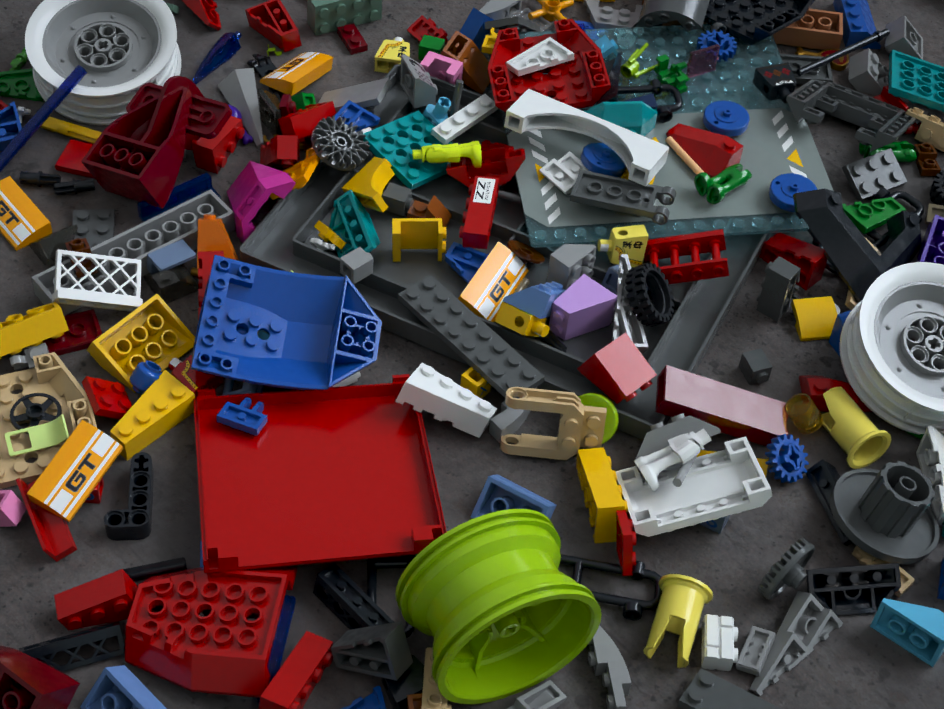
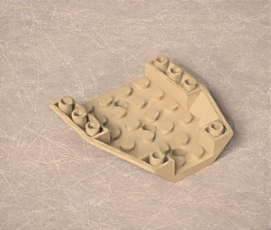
(47, 377)

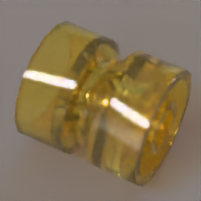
(804, 413)

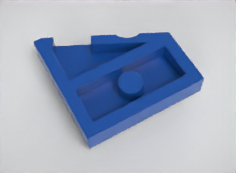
(357, 115)
(464, 260)

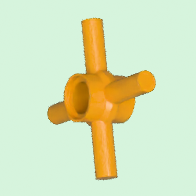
(551, 9)

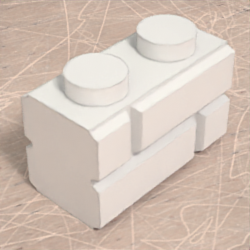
(718, 643)

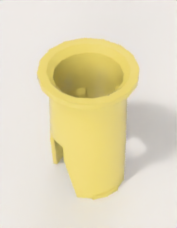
(853, 429)
(678, 613)

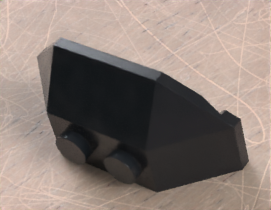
(854, 587)

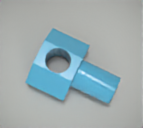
(438, 112)

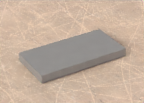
(363, 94)

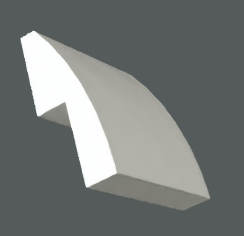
(563, 172)

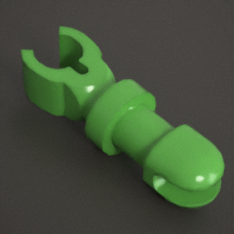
(21, 58)

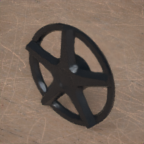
(34, 411)

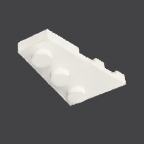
(539, 57)

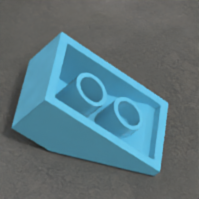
(912, 627)

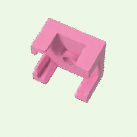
(443, 67)

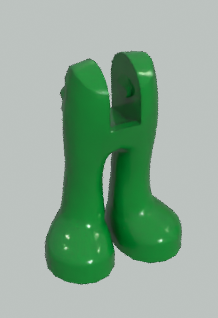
(902, 150)
(712, 186)

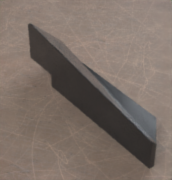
(613, 71)

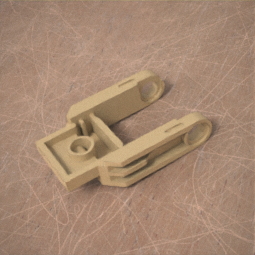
(577, 427)

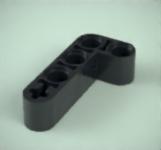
(139, 504)

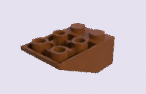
(475, 64)

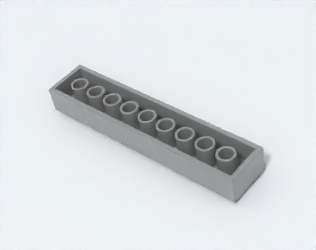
(137, 242)

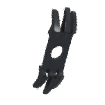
(263, 68)

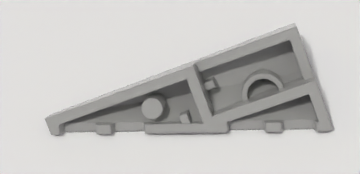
(241, 92)
(624, 318)
(800, 631)

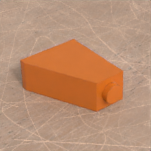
(214, 237)

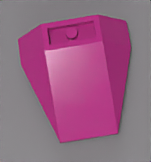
(252, 190)

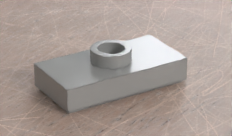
(755, 650)

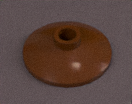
(525, 252)

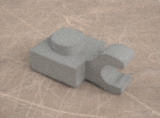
(20, 362)

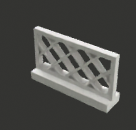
(92, 298)

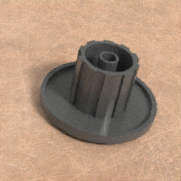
(887, 512)

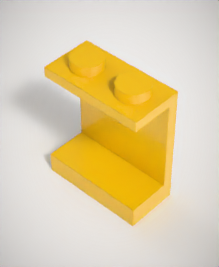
(417, 234)

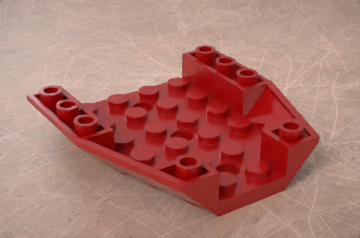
(574, 83)
(214, 651)

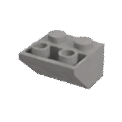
(867, 73)
(570, 263)

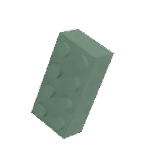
(327, 15)

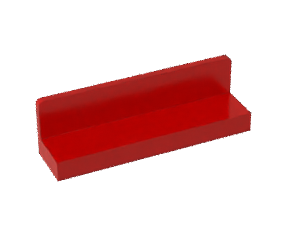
(50, 529)

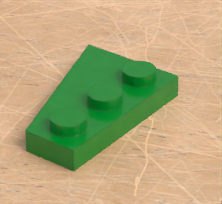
(19, 85)
(872, 215)

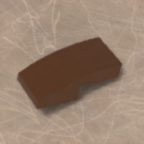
(926, 159)
(81, 245)

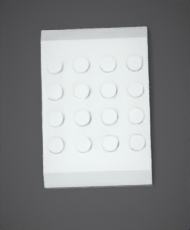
(712, 489)

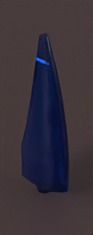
(221, 52)

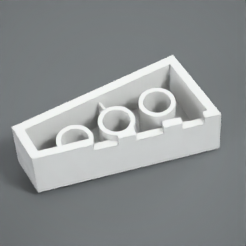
(446, 400)

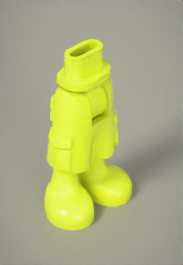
(450, 153)

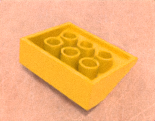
(145, 334)

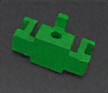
(672, 76)

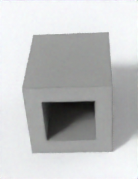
(356, 265)

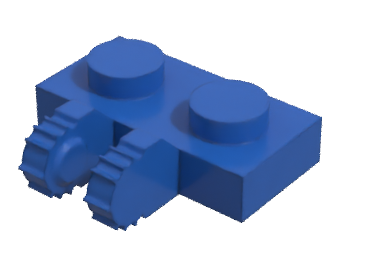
(242, 417)

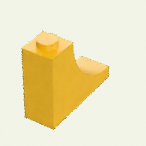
(370, 183)

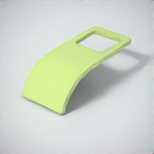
(41, 436)

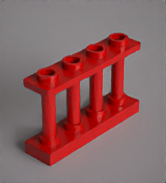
(692, 245)

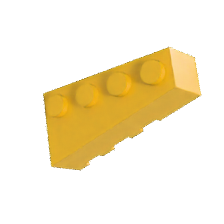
(31, 329)
(153, 414)
(600, 492)

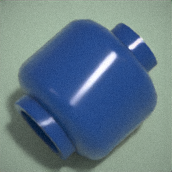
(144, 376)

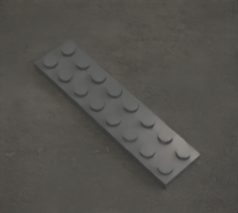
(469, 336)

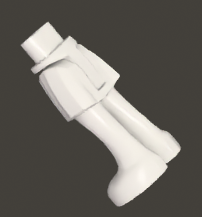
(680, 450)

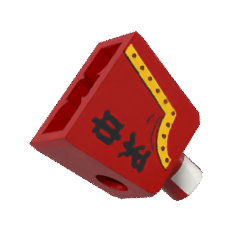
(193, 379)

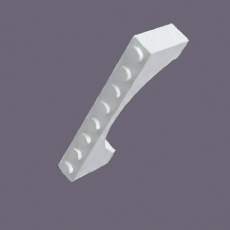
(640, 154)

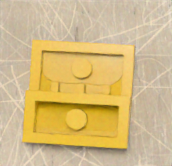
(814, 317)

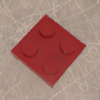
(107, 397)
(624, 542)

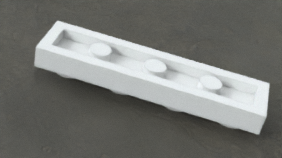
(464, 119)

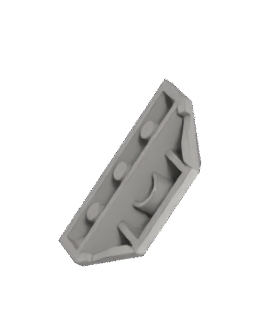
(660, 434)

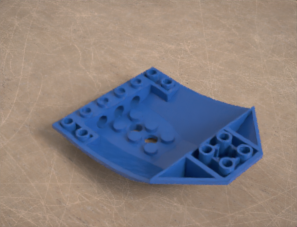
(314, 323)

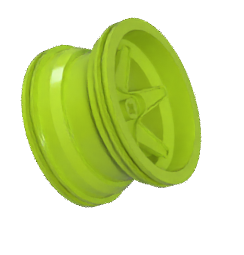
(497, 606)

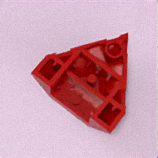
(497, 162)

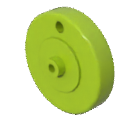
(612, 418)

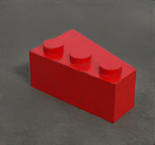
(274, 24)
(304, 121)
(280, 152)
(213, 153)
(800, 253)
(96, 601)

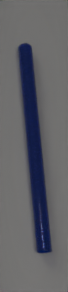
(41, 116)

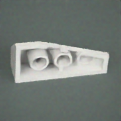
(931, 462)

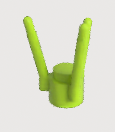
(631, 66)

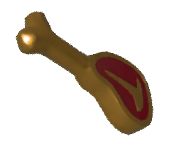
(839, 64)

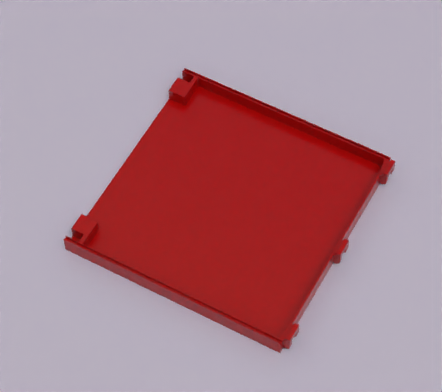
(319, 483)

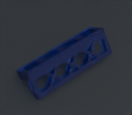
(178, 196)

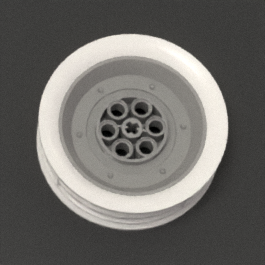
(113, 40)
(897, 347)

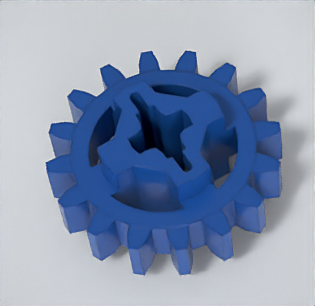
(727, 44)
(786, 458)

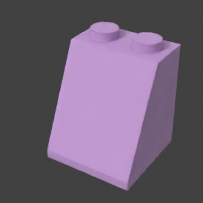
(582, 309)

